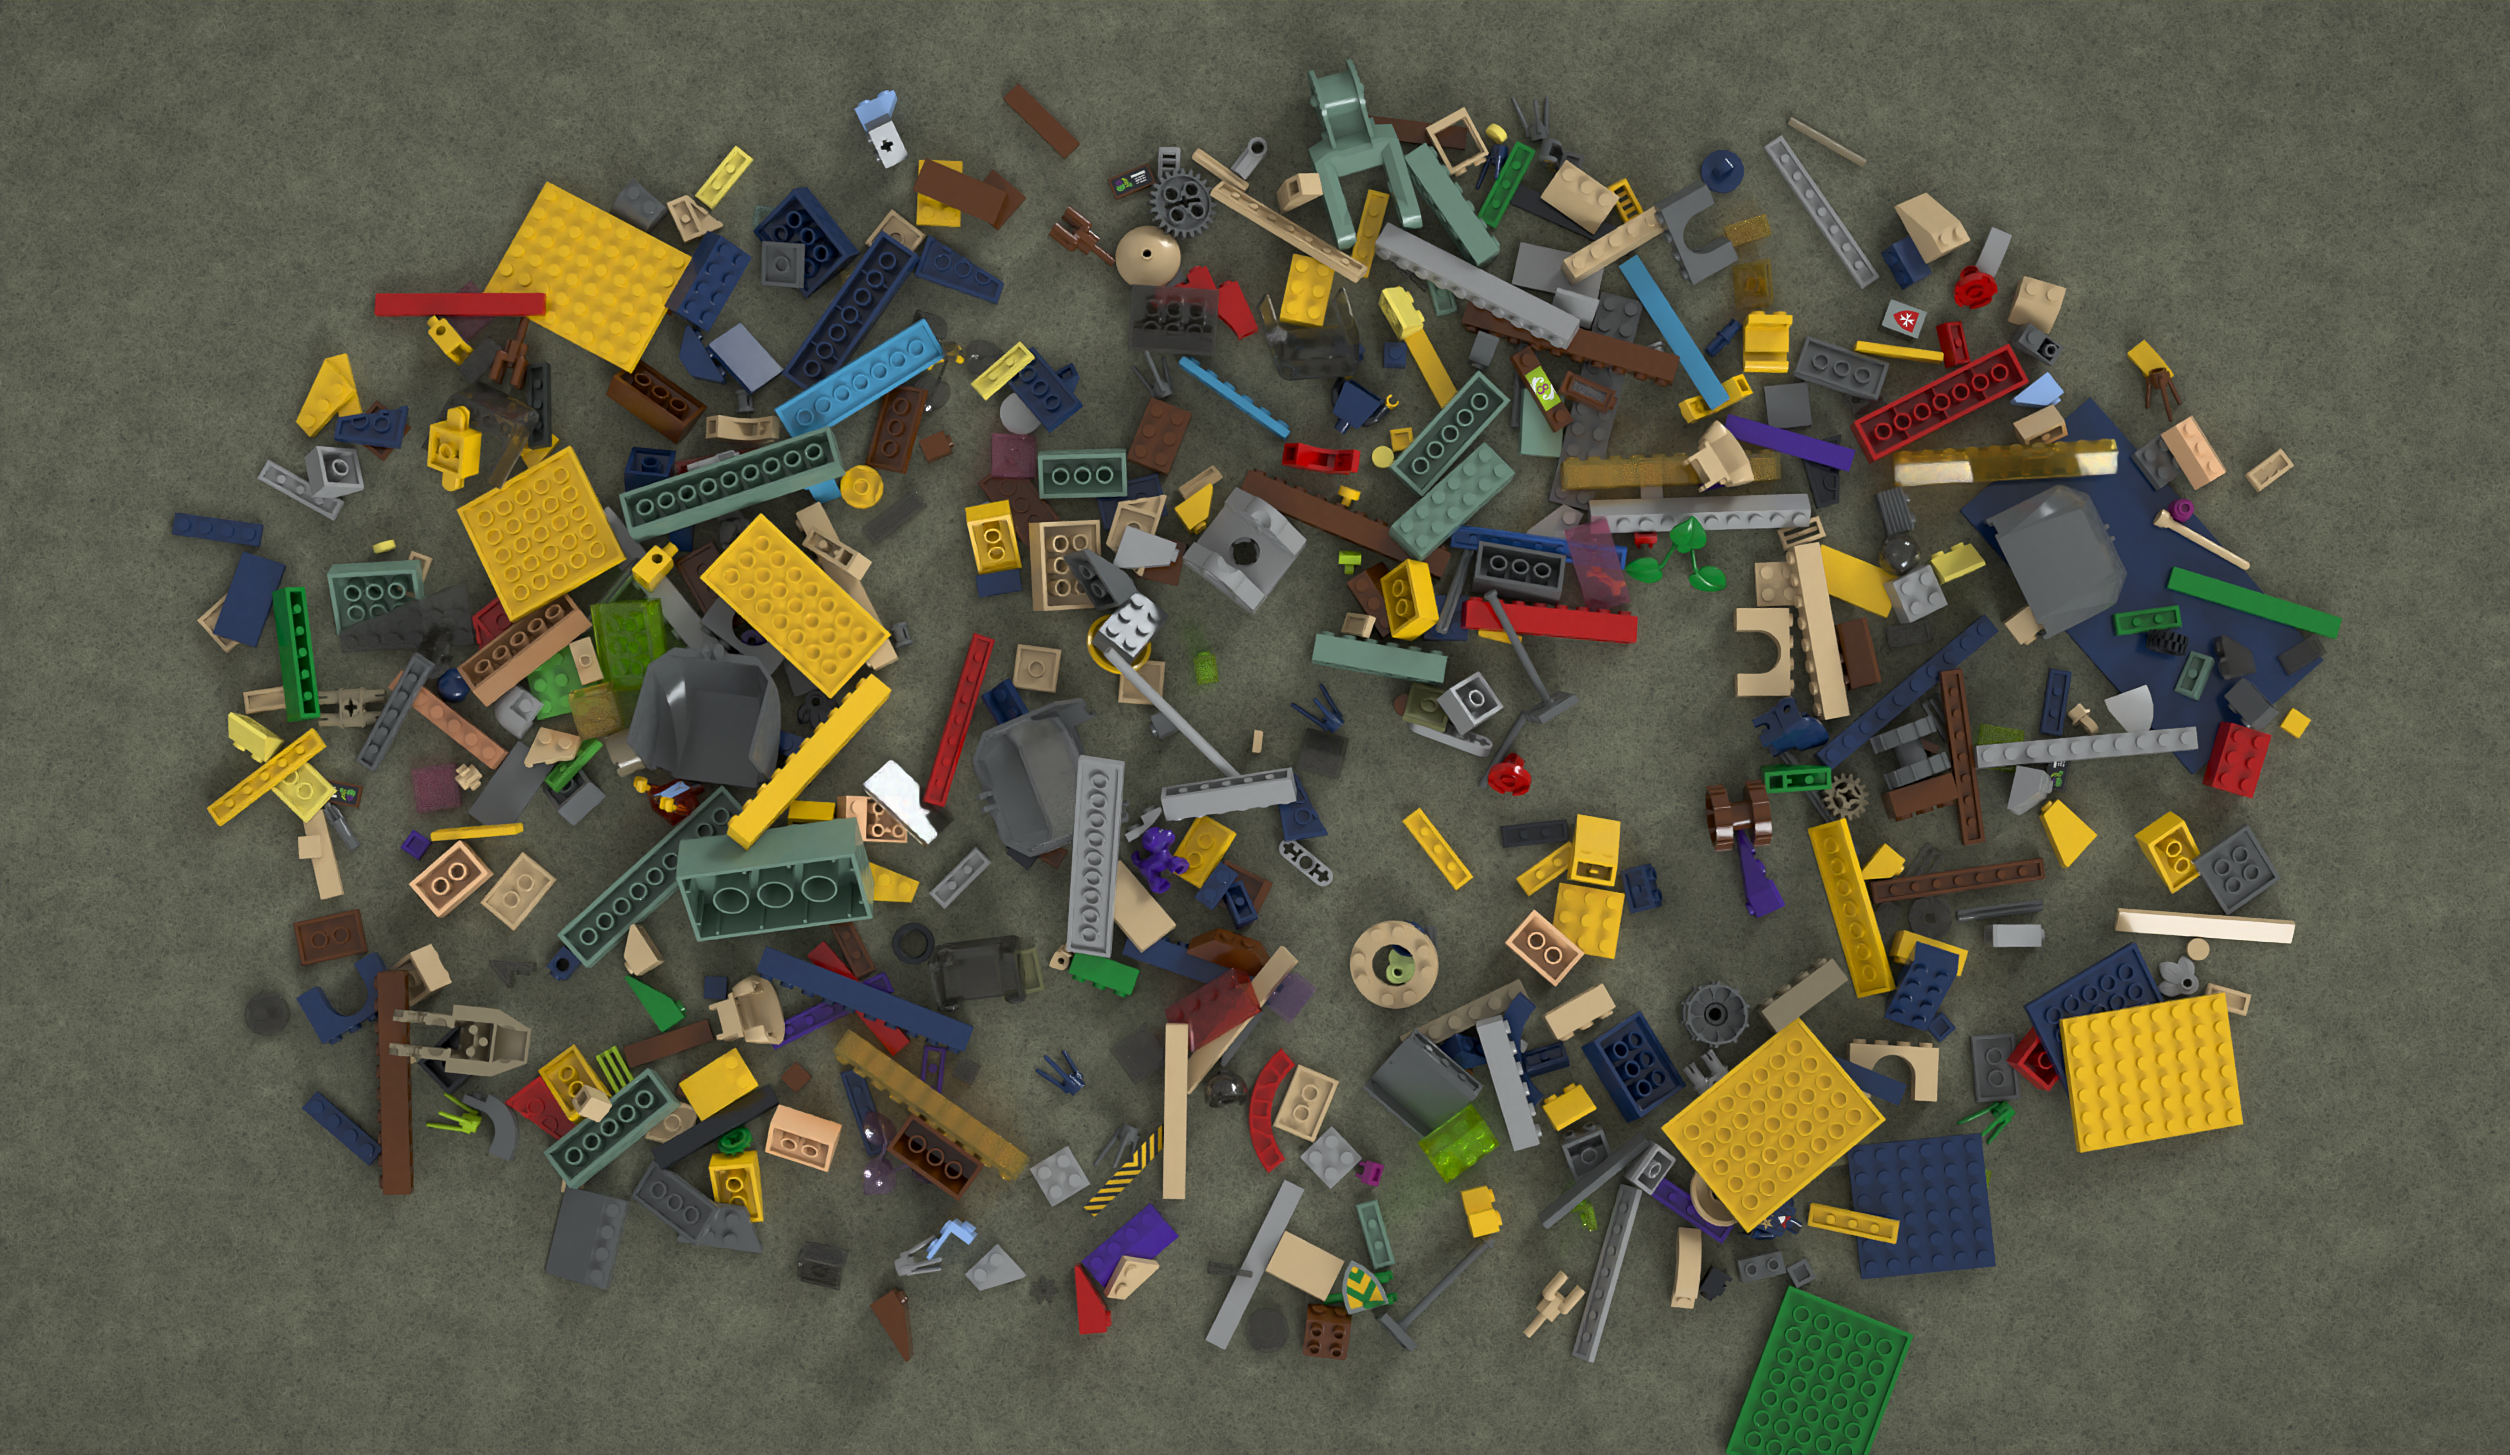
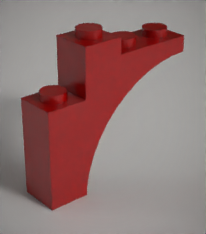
(1232, 303)

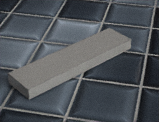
(299, 490)

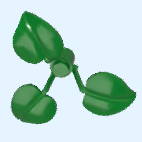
(1686, 538)

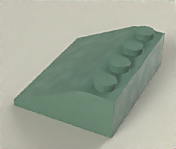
(370, 589)

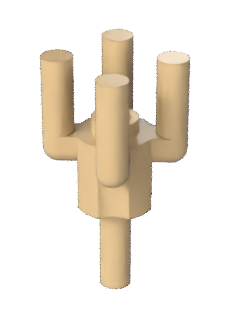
(1554, 1302)

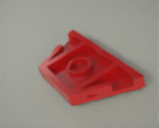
(490, 622)

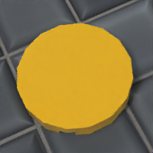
(861, 487)

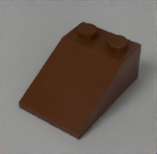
(895, 1318)

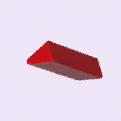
(1953, 344)

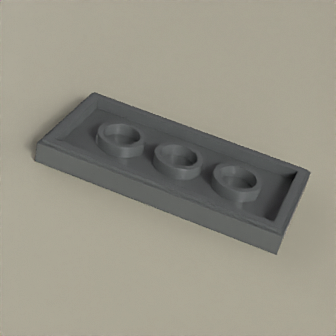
(1841, 369)
(510, 789)
(676, 1203)

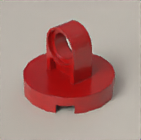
(1974, 288)
(1510, 776)

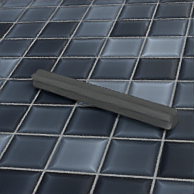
(1455, 591)
(613, 592)

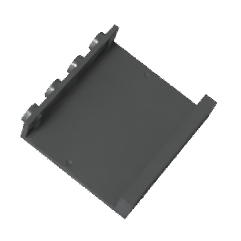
(1422, 1085)

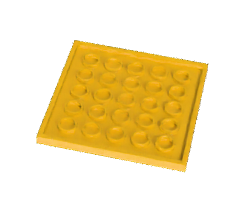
(541, 534)

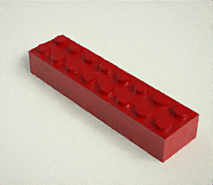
(1939, 403)

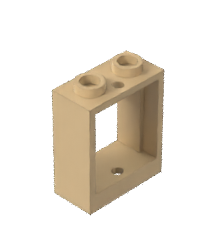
(1447, 122)

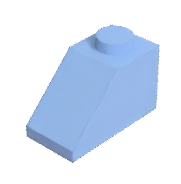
(2039, 394)

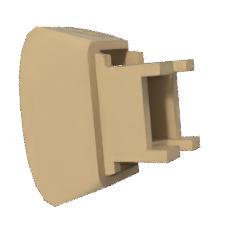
(1720, 459)
(754, 1015)

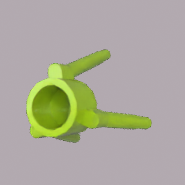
(469, 1121)

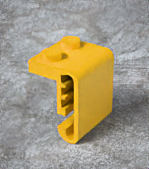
(1766, 342)

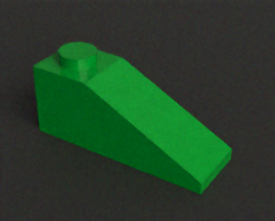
(1794, 778)
(661, 1007)

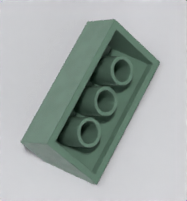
(1082, 473)

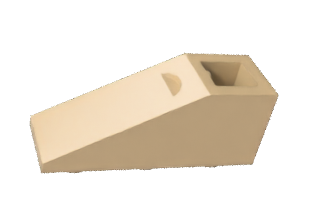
(1298, 190)

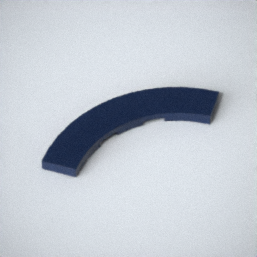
(1517, 1015)

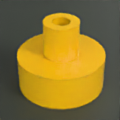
(1348, 494)

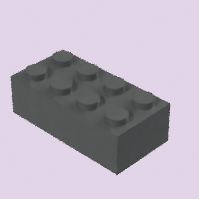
(1518, 573)

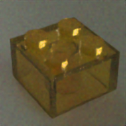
(596, 711)

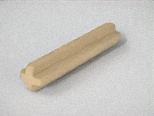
(1219, 170)

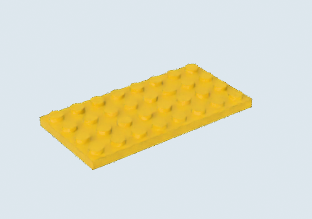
(795, 605)

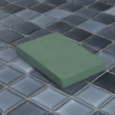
(1534, 432)

